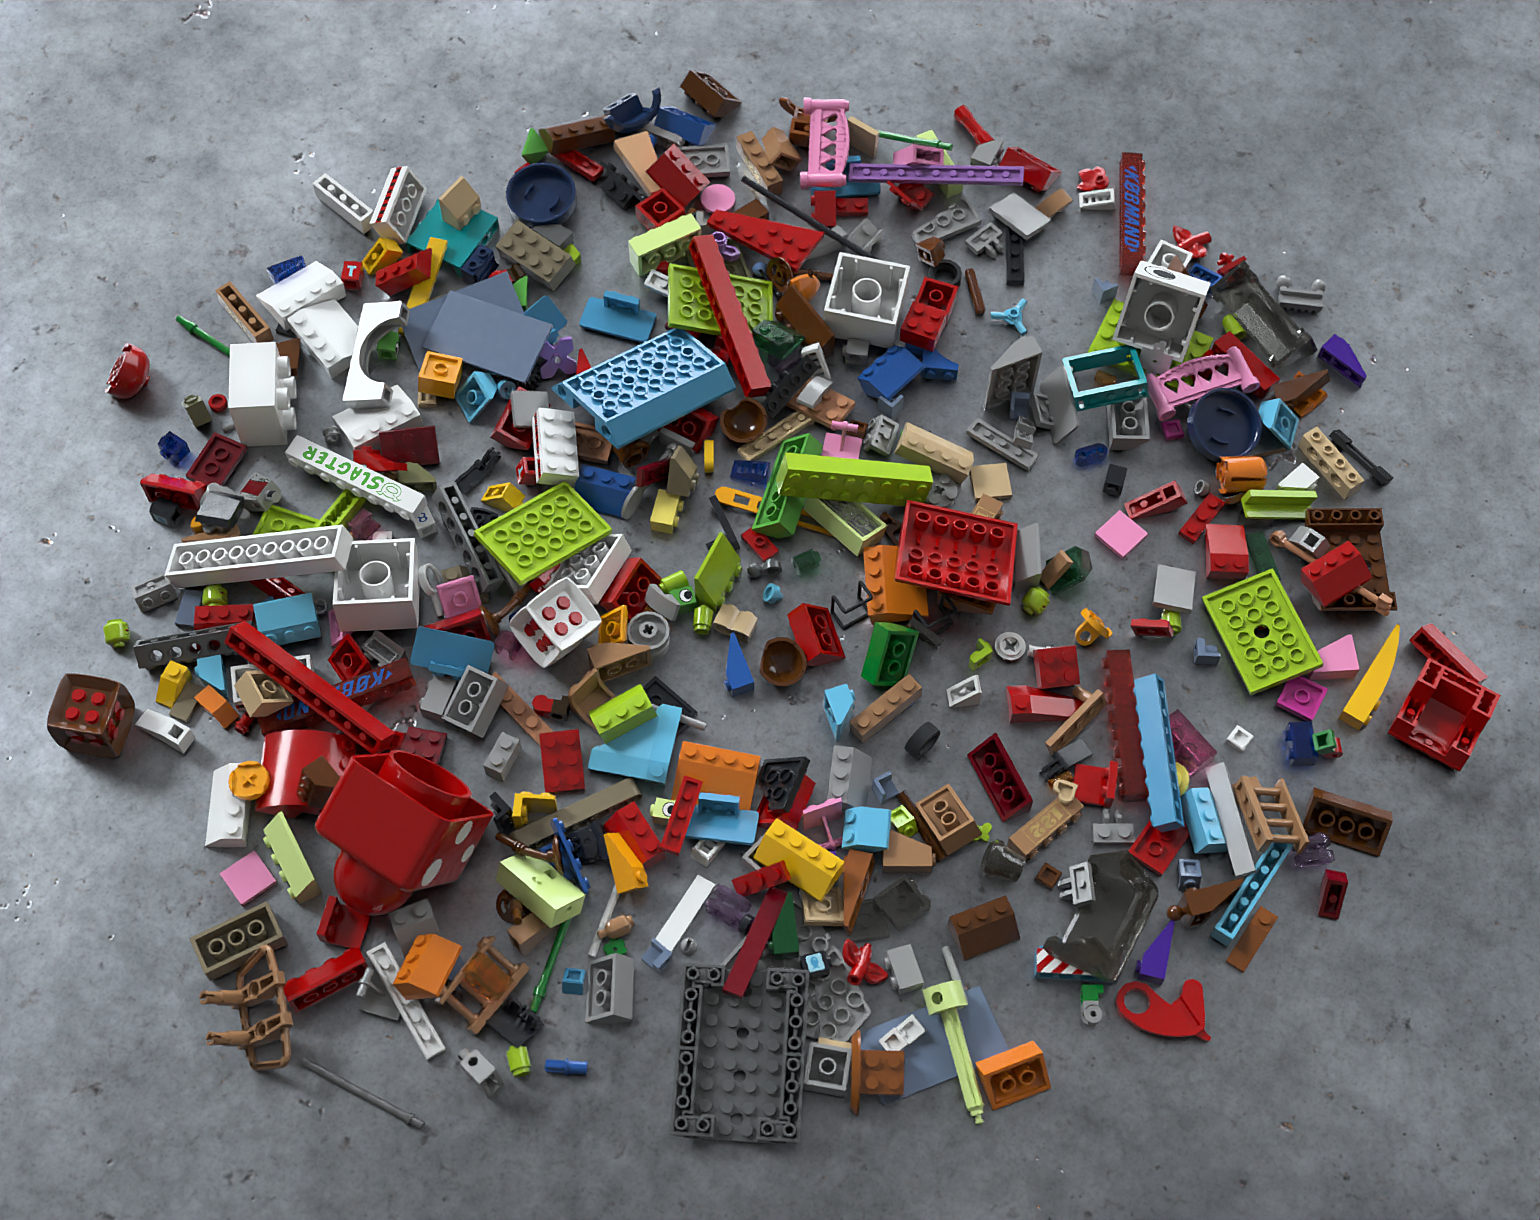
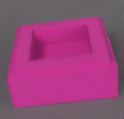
(1172, 429)

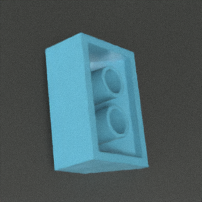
(288, 619)
(1203, 821)

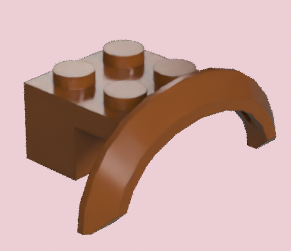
(800, 125)
(875, 1072)

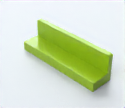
(1277, 504)

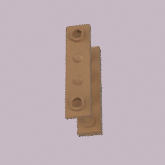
(1259, 825)
(478, 1020)

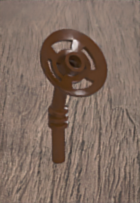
(786, 272)
(493, 619)
(553, 856)
(515, 909)

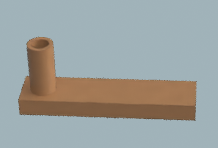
(1079, 720)

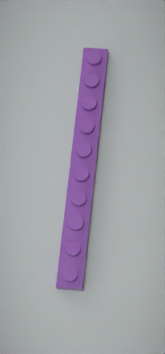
(936, 174)

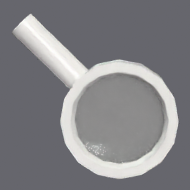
(429, 578)

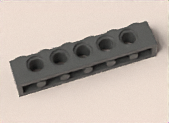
(461, 528)
(147, 659)

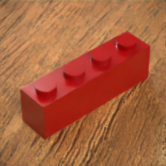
(1265, 376)

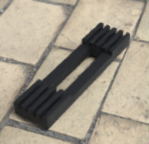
(1341, 440)

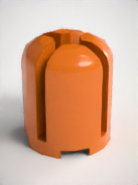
(1241, 474)

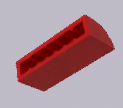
(1437, 646)

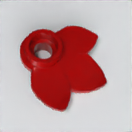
(1093, 179)

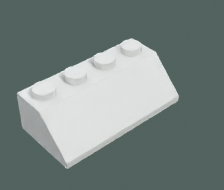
(227, 814)

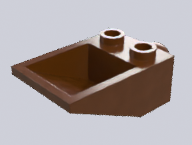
(1201, 904)

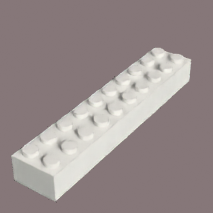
(259, 556)

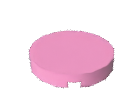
(717, 197)

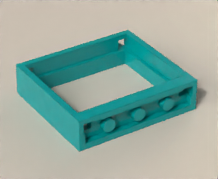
(1109, 394)

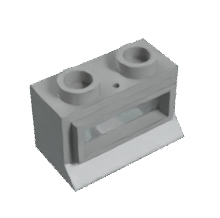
(382, 649)

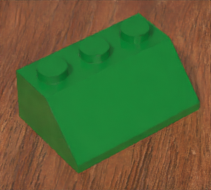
(889, 654)

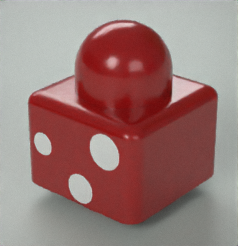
(398, 829)

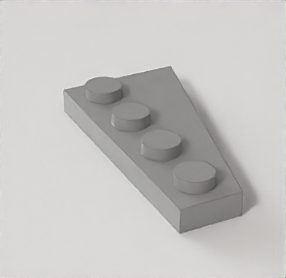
(949, 223)

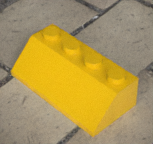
(808, 863)

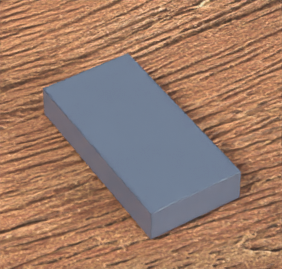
(186, 611)

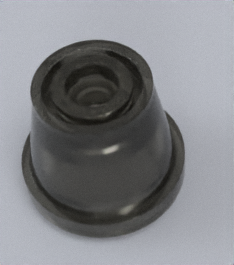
(1002, 862)

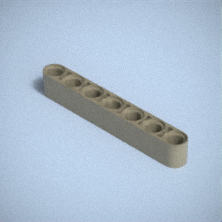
(580, 813)

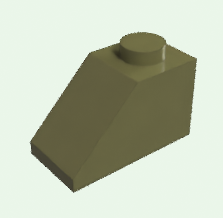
(417, 478)

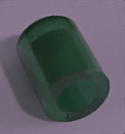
(806, 561)

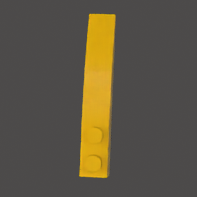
(1372, 685)

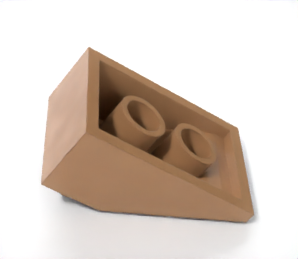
(618, 659)
(948, 819)

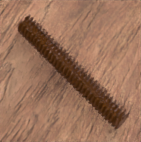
(921, 826)

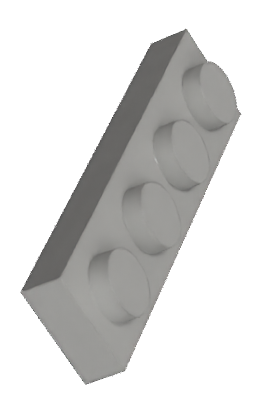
(1002, 444)

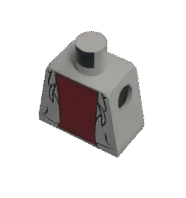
(259, 493)
(480, 1071)

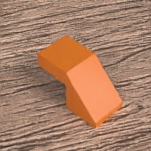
(217, 706)

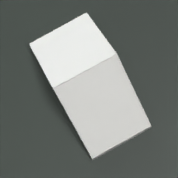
(965, 693)

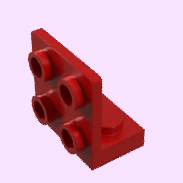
(912, 194)
(1096, 784)
(342, 925)

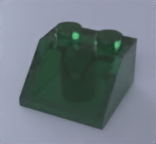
(776, 338)

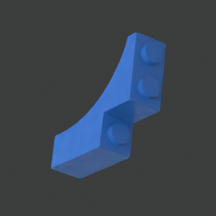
(935, 364)

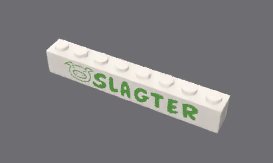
(356, 478)

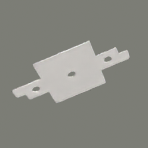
(1162, 363)

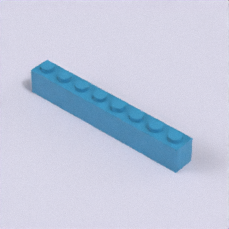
(1158, 753)

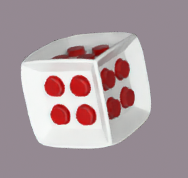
(555, 622)

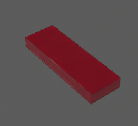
(653, 472)

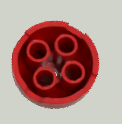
(129, 373)

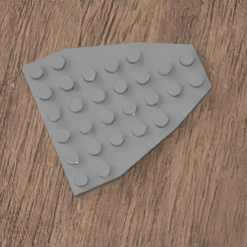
(834, 1004)

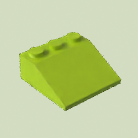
(717, 574)

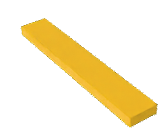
(422, 291)

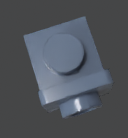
(1189, 874)

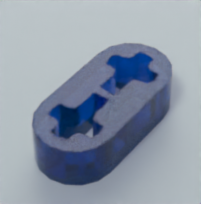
(1090, 454)

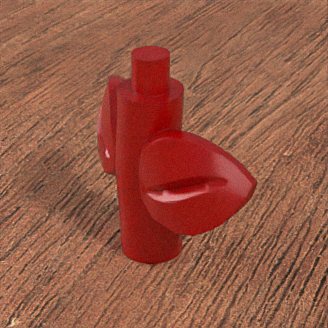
(1191, 243)
(861, 966)

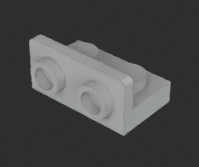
(865, 236)
(880, 435)
(153, 592)

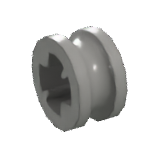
(331, 434)

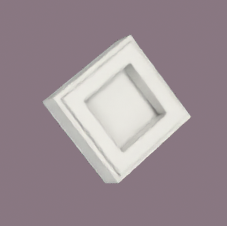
(1239, 738)

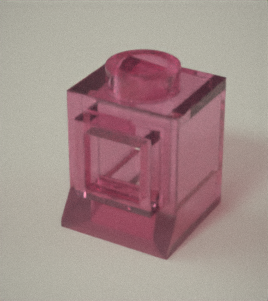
(366, 524)
(507, 641)

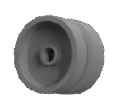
(650, 630)

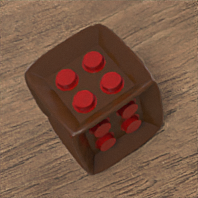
(91, 715)

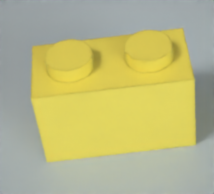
(665, 512)

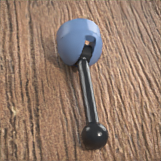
(760, 270)

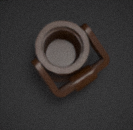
(631, 454)

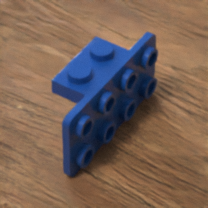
(570, 865)

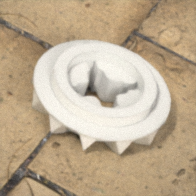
(1012, 639)

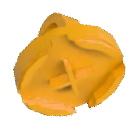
(1093, 625)
(249, 780)

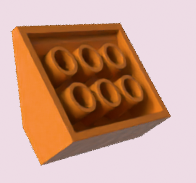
(891, 599)
(720, 770)

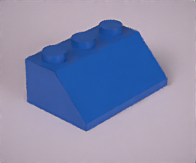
(684, 124)
(890, 373)
(604, 489)

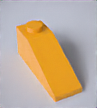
(626, 867)

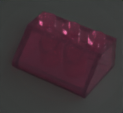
(1189, 745)

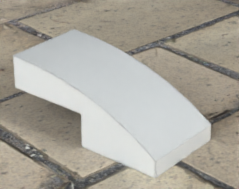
(903, 1035)

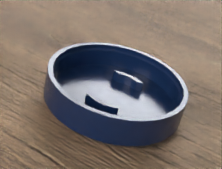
(541, 195)
(1224, 424)

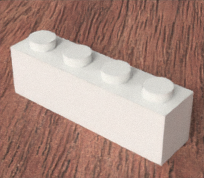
(343, 203)

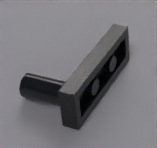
(724, 523)

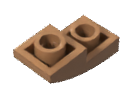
(1054, 203)

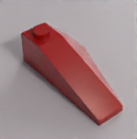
(1039, 705)

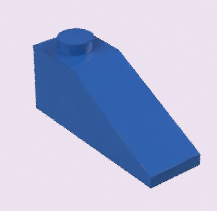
(737, 671)

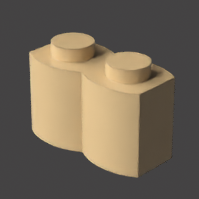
(732, 620)

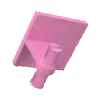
(842, 445)
(821, 815)

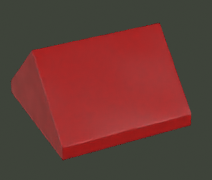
(349, 659)

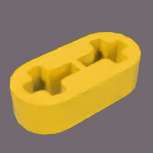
(709, 456)

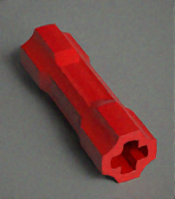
(966, 119)

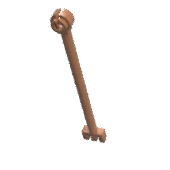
(1383, 602)

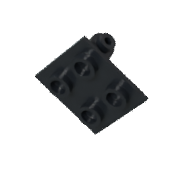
(515, 1022)

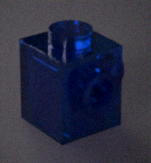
(173, 447)

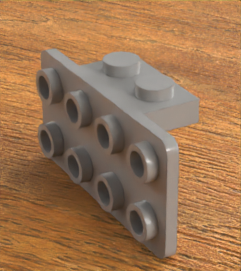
(1055, 406)

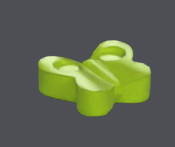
(985, 830)

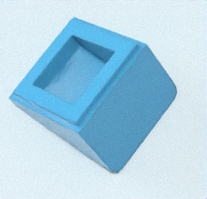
(573, 981)

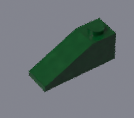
(784, 936)

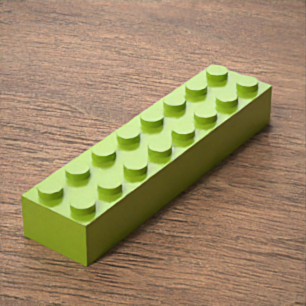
(853, 480)

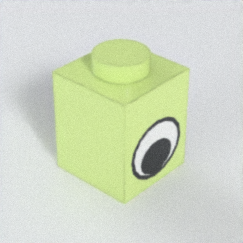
(661, 811)

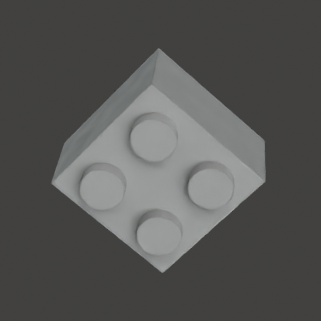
(827, 1069)

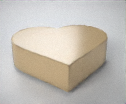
(1065, 791)

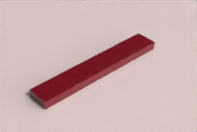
(755, 943)

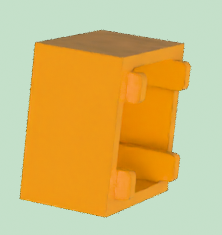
(440, 374)

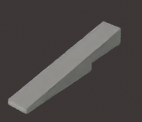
(1230, 820)

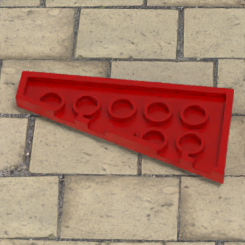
(767, 236)

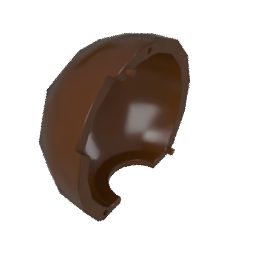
(744, 421)
(782, 661)

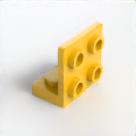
(528, 802)

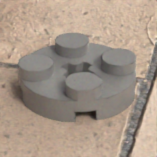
(949, 492)

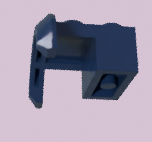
(628, 113)

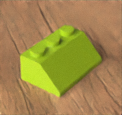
(622, 713)

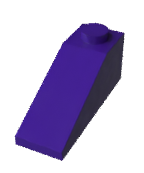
(1341, 357)
(1154, 961)

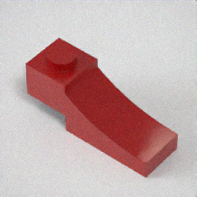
(375, 461)

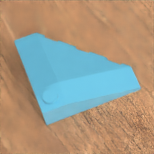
(643, 751)

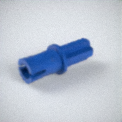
(566, 1066)

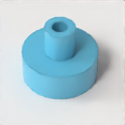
(505, 388)
(772, 593)

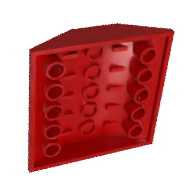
(956, 552)

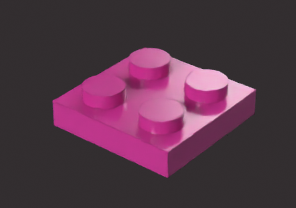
(1302, 697)

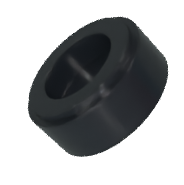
(746, 924)

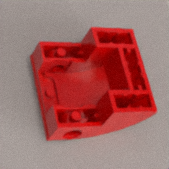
(1444, 714)
(285, 757)

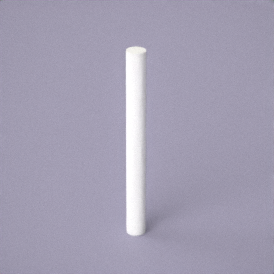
(605, 918)

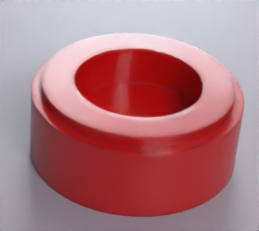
(218, 403)

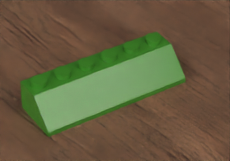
(779, 513)

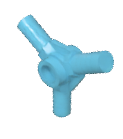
(1012, 316)

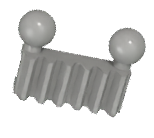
(1301, 298)

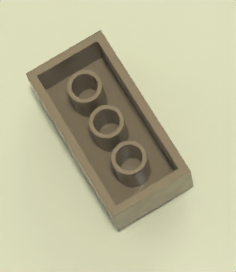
(535, 255)
(236, 940)

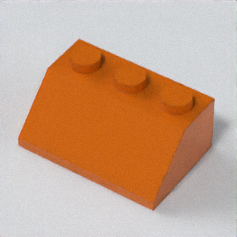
(426, 967)
(1013, 1075)

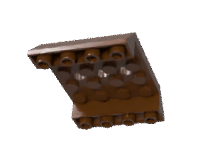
(1363, 530)

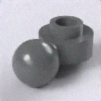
(770, 567)

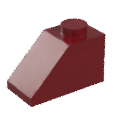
(1332, 893)

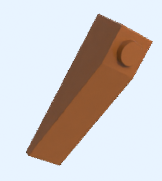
(857, 874)

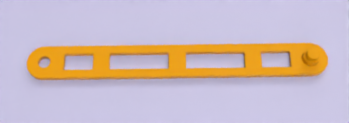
(726, 496)

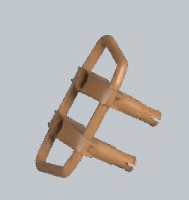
(250, 995)

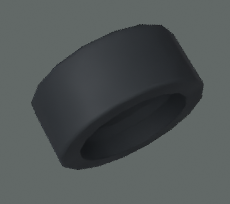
(947, 265)
(922, 740)

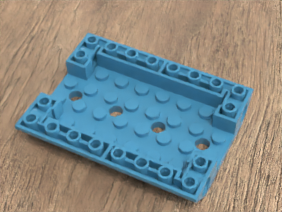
(654, 395)

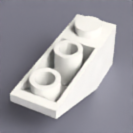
(166, 730)

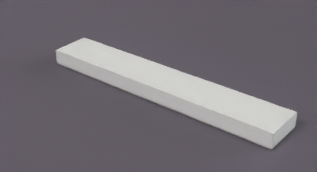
(410, 1010)

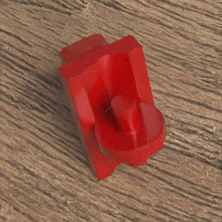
(1228, 265)

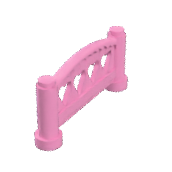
(818, 175)
(1165, 399)

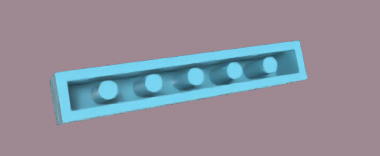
(1250, 892)

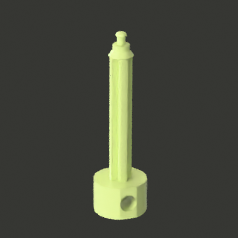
(946, 1000)

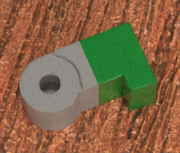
(1090, 1009)

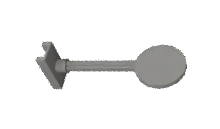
(671, 441)

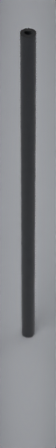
(806, 218)

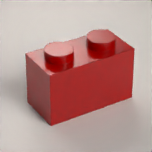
(824, 207)

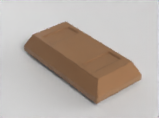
(1055, 569)

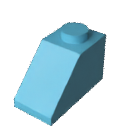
(213, 673)

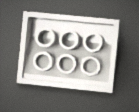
(302, 289)
(326, 334)
(363, 426)
(594, 566)

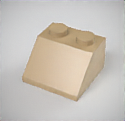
(459, 204)
(261, 694)

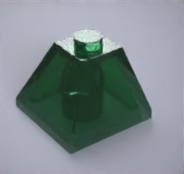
(1076, 572)

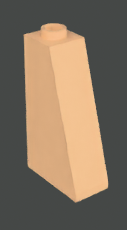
(638, 156)

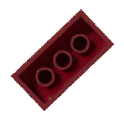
(1000, 778)

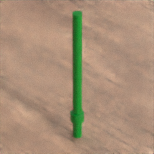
(914, 140)
(192, 327)
(540, 990)

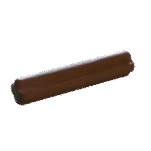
(975, 291)

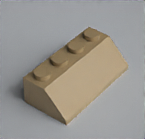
(933, 451)

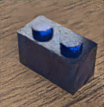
(1300, 743)

